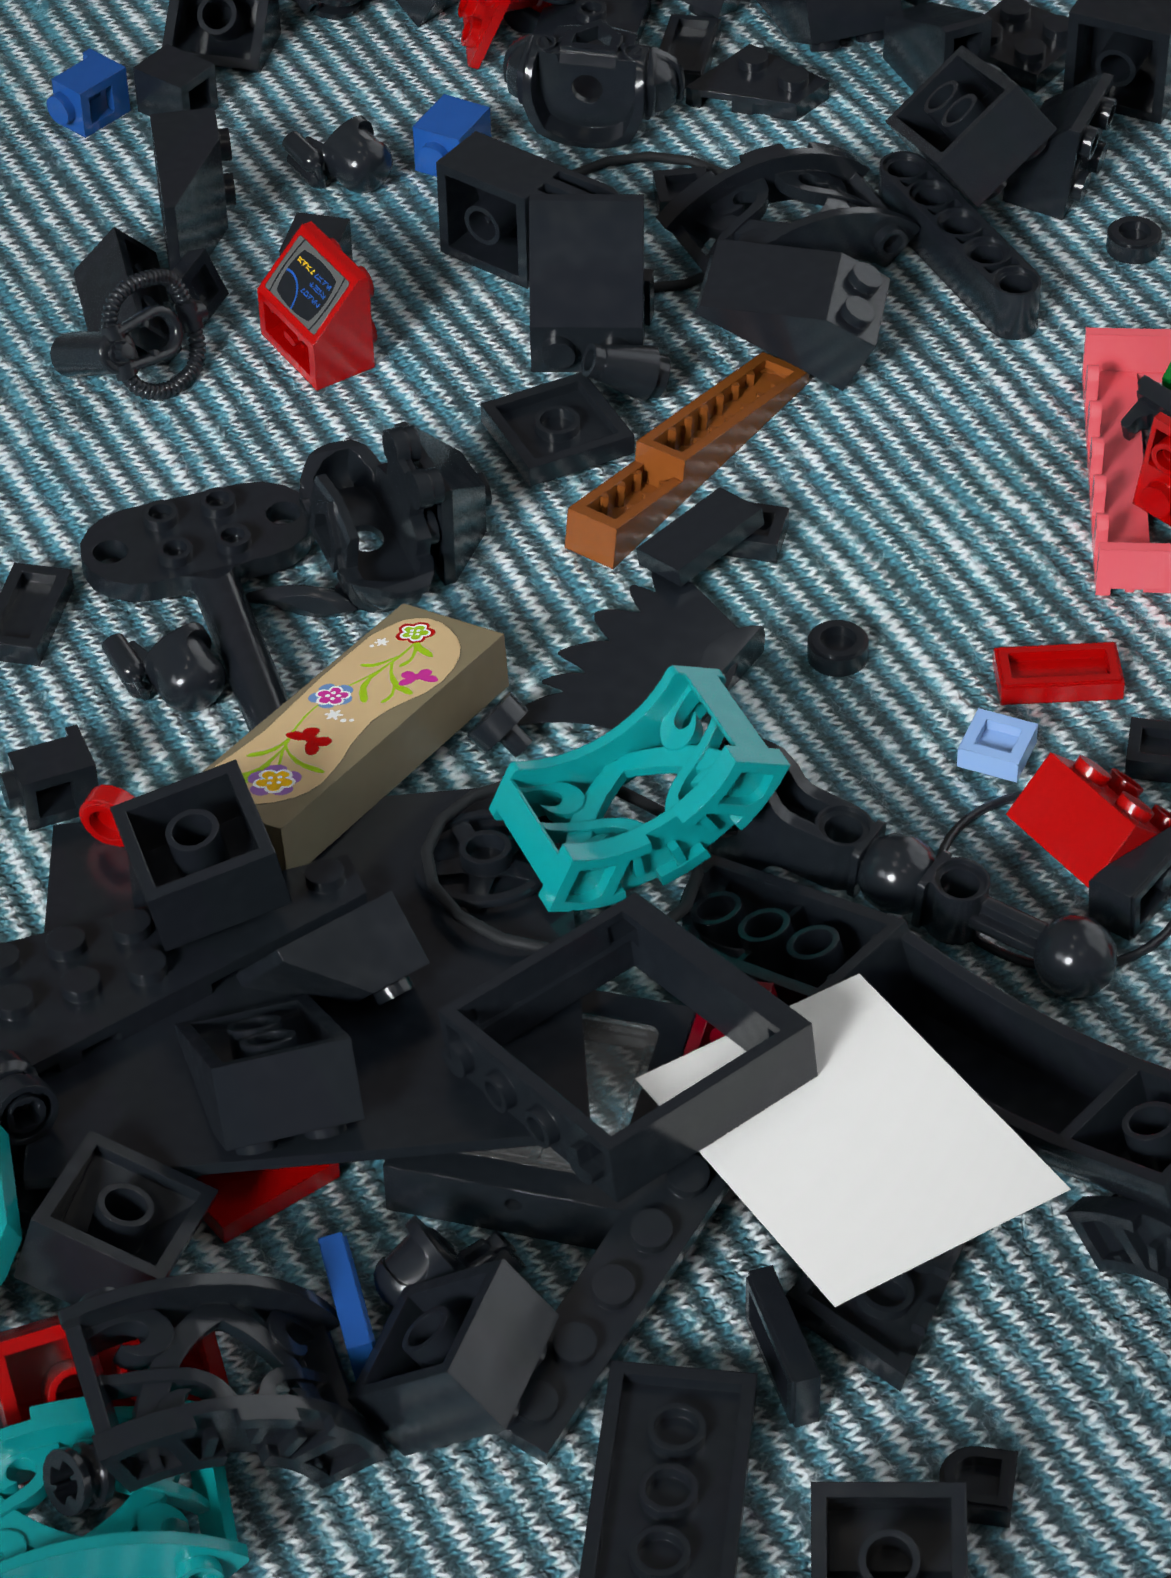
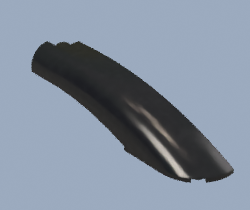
(1061, 1091)

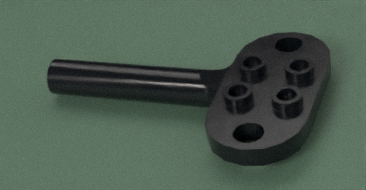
(206, 551)

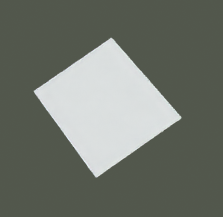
(872, 1156)

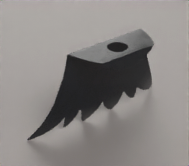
(672, 629)

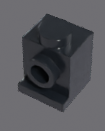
(50, 779)

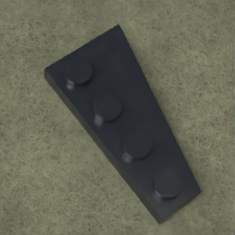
(883, 1324)

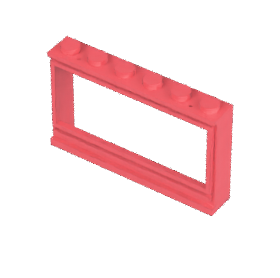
(1120, 530)

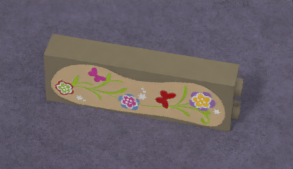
(365, 726)

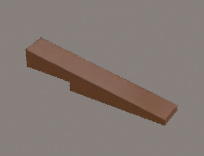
(679, 459)

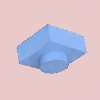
(997, 745)

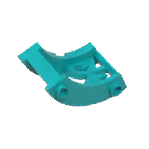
(660, 737)
(138, 1540)

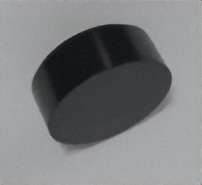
(1133, 240)
(837, 648)

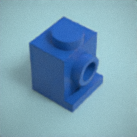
(89, 94)

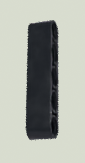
(962, 246)

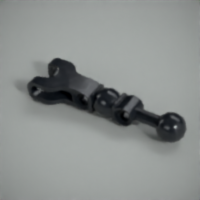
(900, 875)

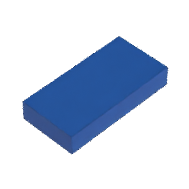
(348, 1299)

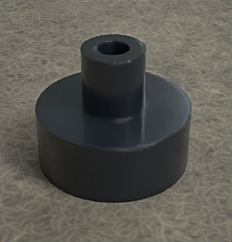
(501, 726)

